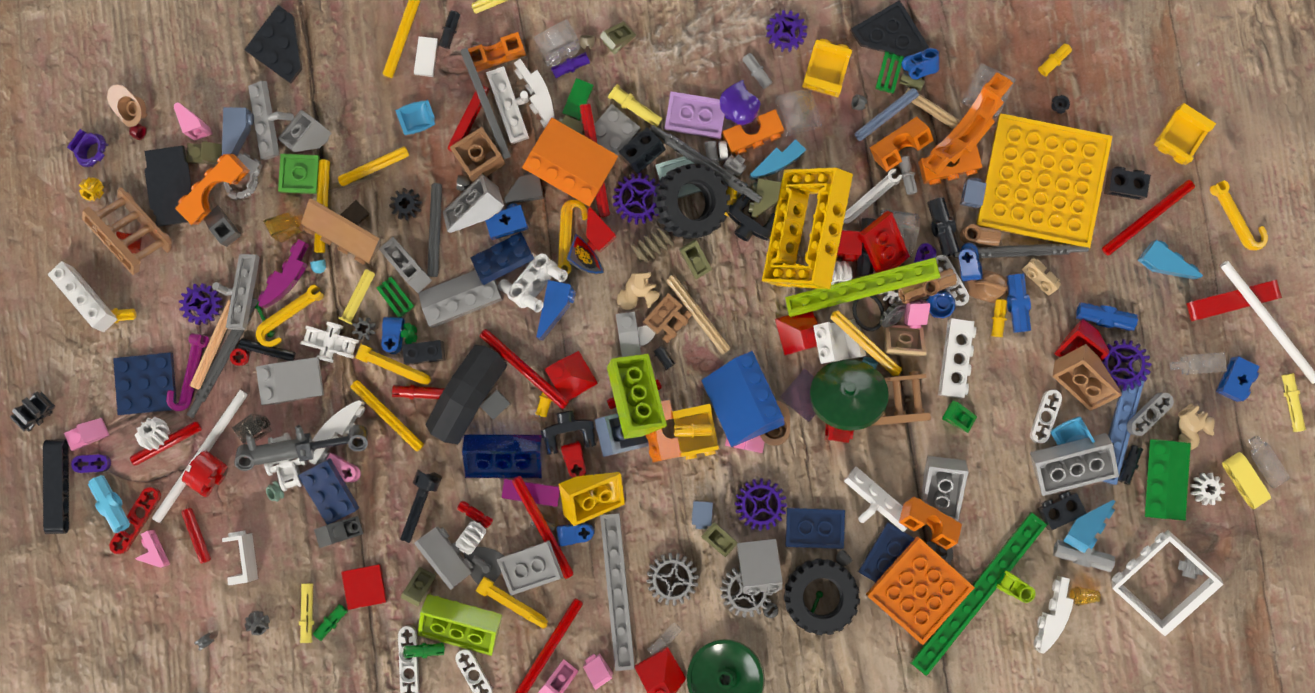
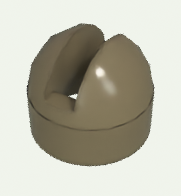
(587, 40)

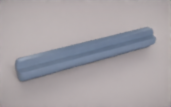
(886, 114)

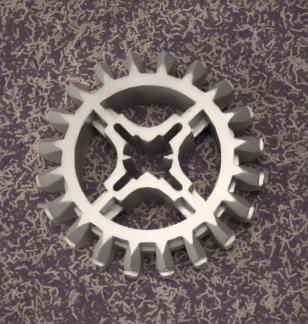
(668, 595)
(731, 599)

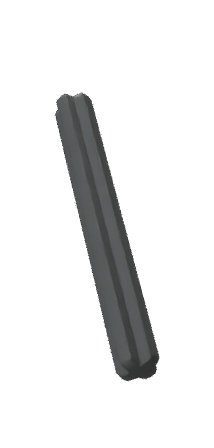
(434, 230)

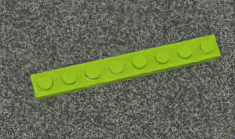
(863, 287)

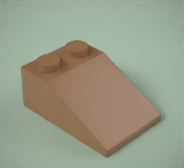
(1086, 378)

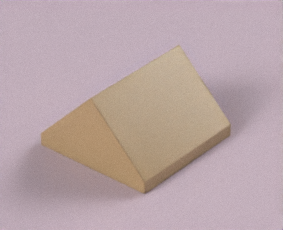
(904, 341)

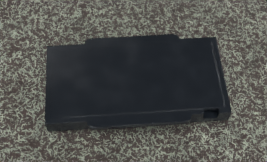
(166, 183)

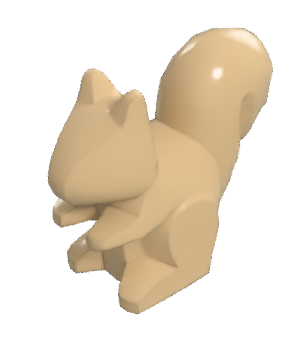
(636, 287)
(1192, 422)

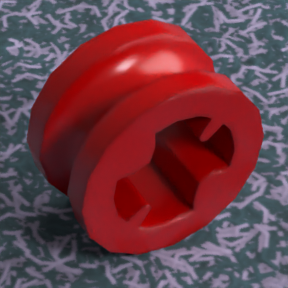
(235, 352)

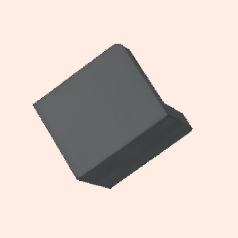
(495, 404)

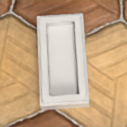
(426, 56)

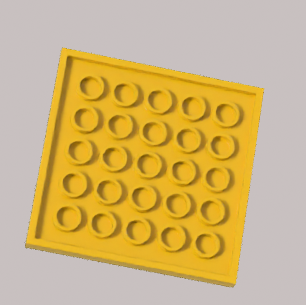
(1044, 180)

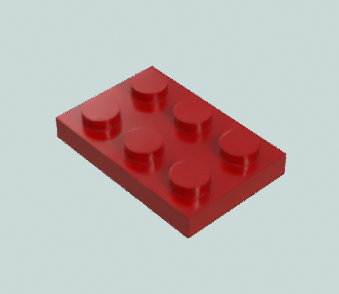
(884, 243)

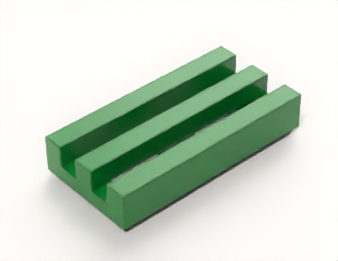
(893, 57)
(385, 284)

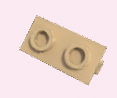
(1047, 282)

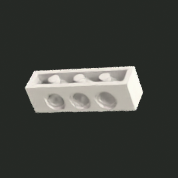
(82, 296)
(947, 386)

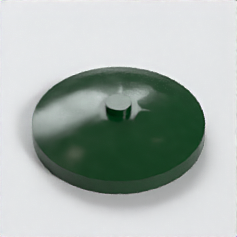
(849, 395)
(725, 668)

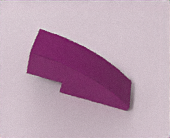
(541, 493)

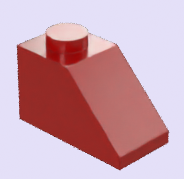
(597, 232)

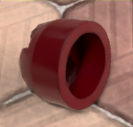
(138, 131)

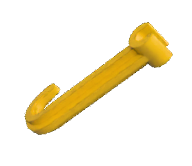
(1221, 190)
(565, 231)
(286, 313)
(367, 355)
(487, 588)

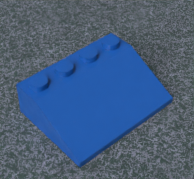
(743, 399)

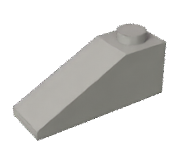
(405, 265)
(628, 334)

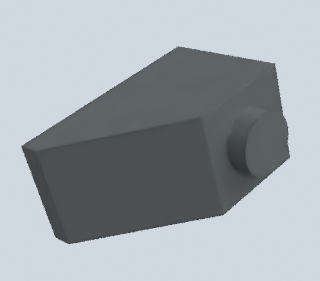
(525, 189)

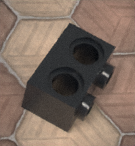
(642, 150)
(1127, 186)
(423, 352)
(1063, 515)

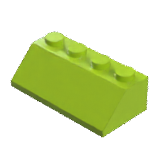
(636, 395)
(459, 624)

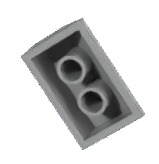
(444, 557)

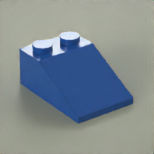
(556, 303)

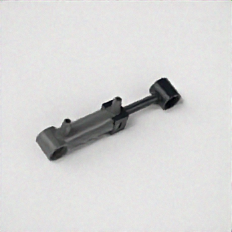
(300, 448)

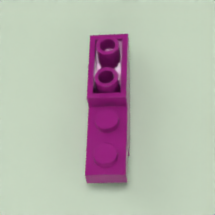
(282, 284)

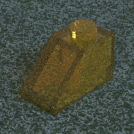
(283, 226)

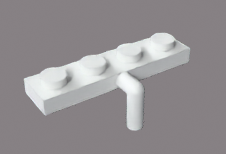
(508, 104)
(876, 497)

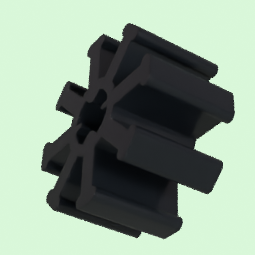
(32, 411)

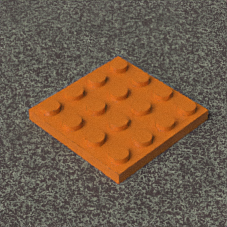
(920, 590)

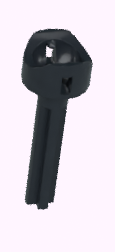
(425, 483)

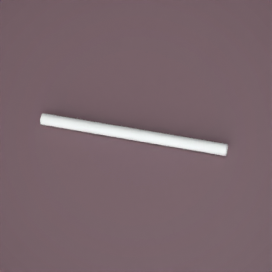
(1268, 320)
(206, 446)

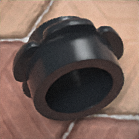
(1060, 99)

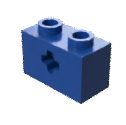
(518, 223)
(1231, 386)

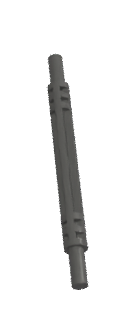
(698, 158)
(1027, 250)
(217, 366)

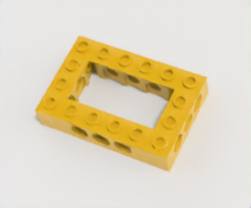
(796, 186)

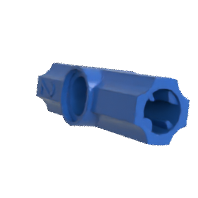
(1018, 303)
(1106, 316)

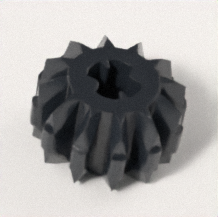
(400, 200)

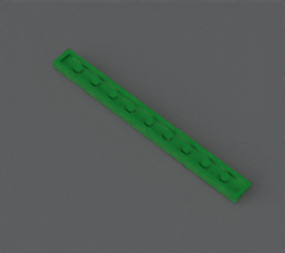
(984, 588)

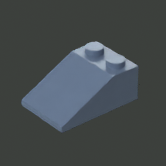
(612, 437)

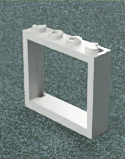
(1184, 609)

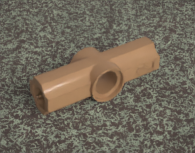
(917, 291)

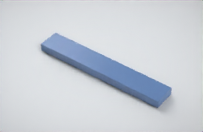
(1124, 411)

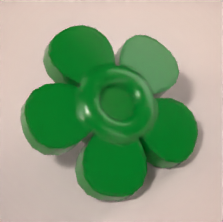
(409, 333)

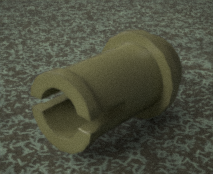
(908, 81)

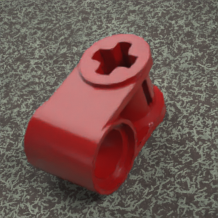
(573, 456)

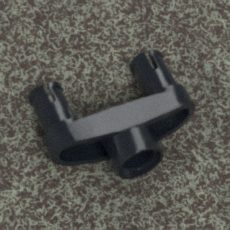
(746, 225)
(565, 424)

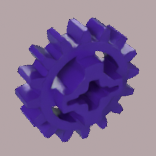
(787, 25)
(198, 296)

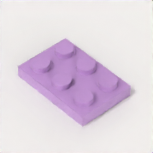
(694, 115)

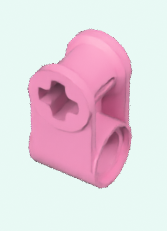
(343, 466)

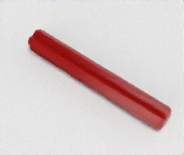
(174, 438)

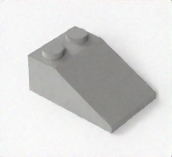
(474, 205)
(289, 381)
(944, 484)

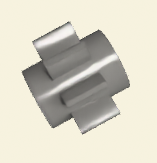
(735, 165)
(1189, 569)

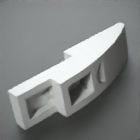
(541, 100)
(338, 423)
(1052, 624)

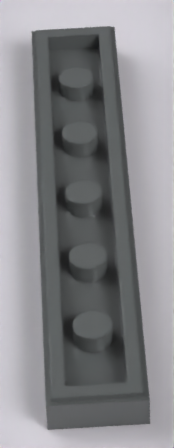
(485, 103)

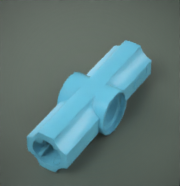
(109, 504)

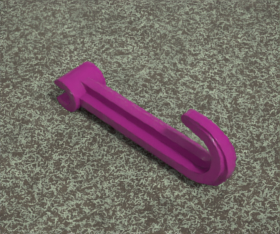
(197, 343)

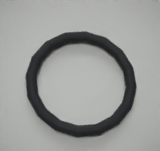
(857, 319)

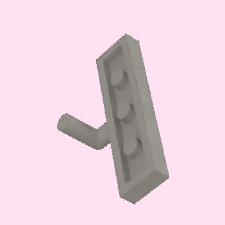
(265, 119)
(242, 291)

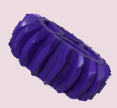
(630, 203)
(1129, 372)
(774, 514)

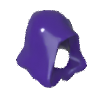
(739, 104)

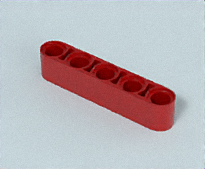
(1231, 301)

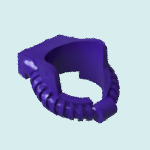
(81, 144)

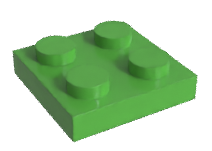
(298, 173)

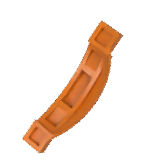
(971, 127)

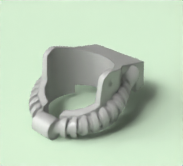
(254, 167)

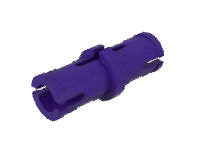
(570, 65)

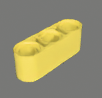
(1246, 480)

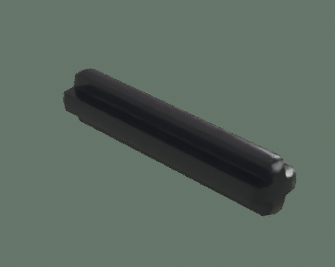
(270, 351)

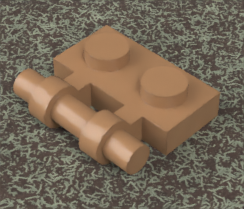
(663, 313)

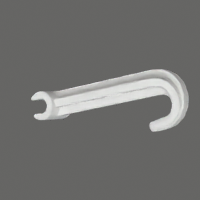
(870, 197)

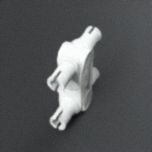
(532, 281)

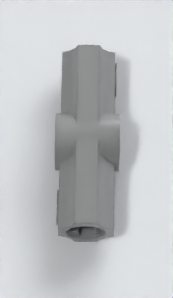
(1089, 558)

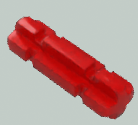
(475, 514)

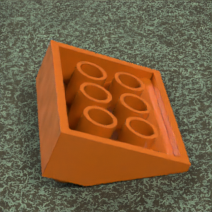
(570, 161)

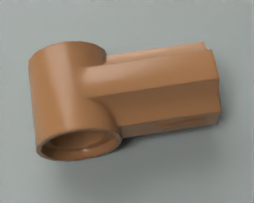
(982, 235)

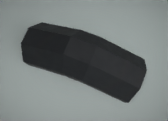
(465, 394)

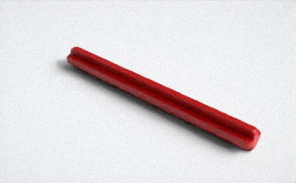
(589, 132)
(1148, 217)
(523, 368)
(541, 525)
(550, 646)

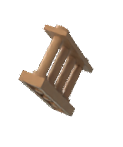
(118, 246)
(899, 415)

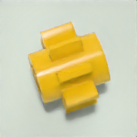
(91, 188)

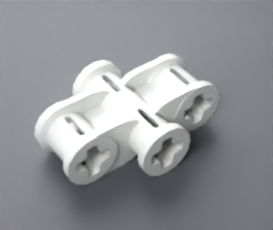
(329, 342)
(286, 469)

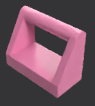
(190, 123)

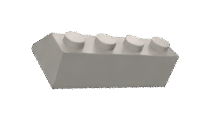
(457, 298)
(1074, 464)

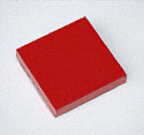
(364, 586)

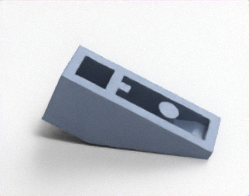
(236, 129)

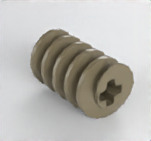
(651, 245)

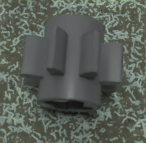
(359, 326)
(257, 623)

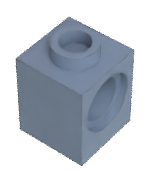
(973, 193)
(702, 514)

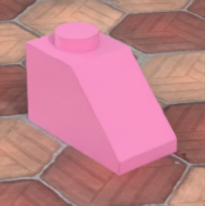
(916, 313)
(597, 670)
(559, 679)

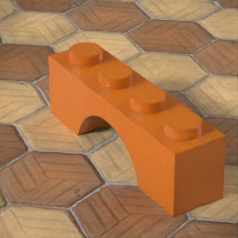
(195, 205)

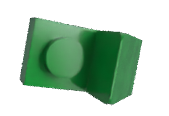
(959, 416)

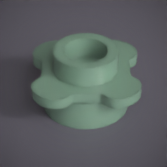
(274, 492)

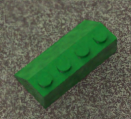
(1167, 479)

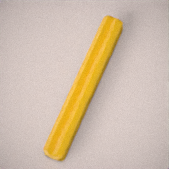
(373, 166)

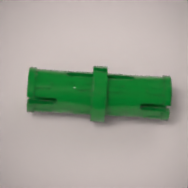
(330, 622)
(423, 650)

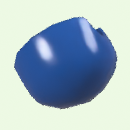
(941, 304)

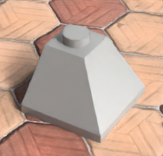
(304, 133)

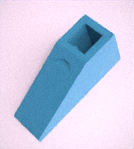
(1162, 260)
(1087, 526)

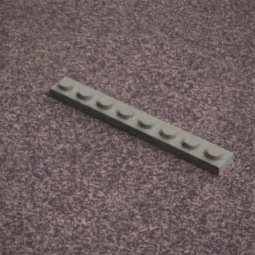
(617, 592)

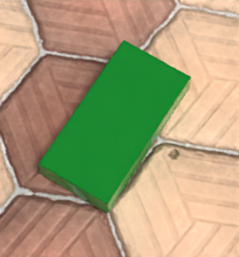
(579, 95)

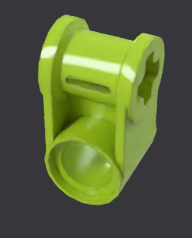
(1016, 587)

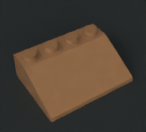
(341, 232)

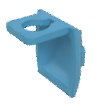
(415, 117)
(1071, 431)

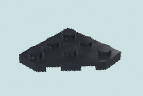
(890, 32)
(278, 45)

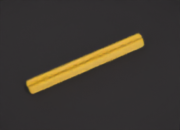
(400, 38)
(322, 198)
(870, 347)
(387, 415)

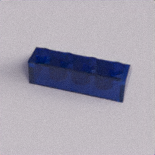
(502, 456)

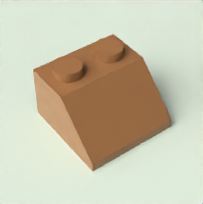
(477, 154)

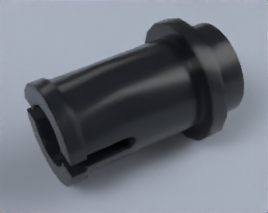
(664, 357)

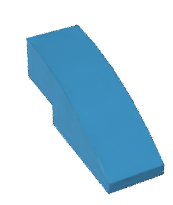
(778, 160)

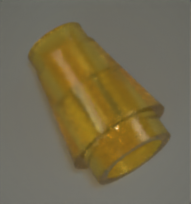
(1084, 596)

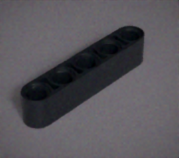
(55, 486)

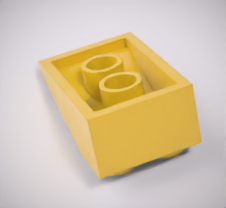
(591, 496)

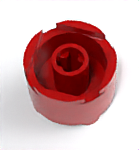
(204, 473)

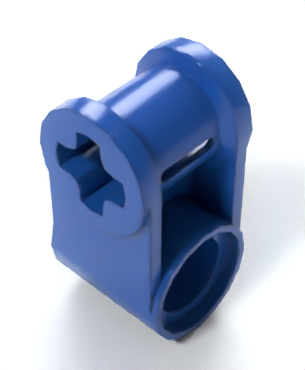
(923, 63)
(970, 265)
(392, 333)
(571, 534)

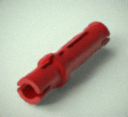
(416, 392)

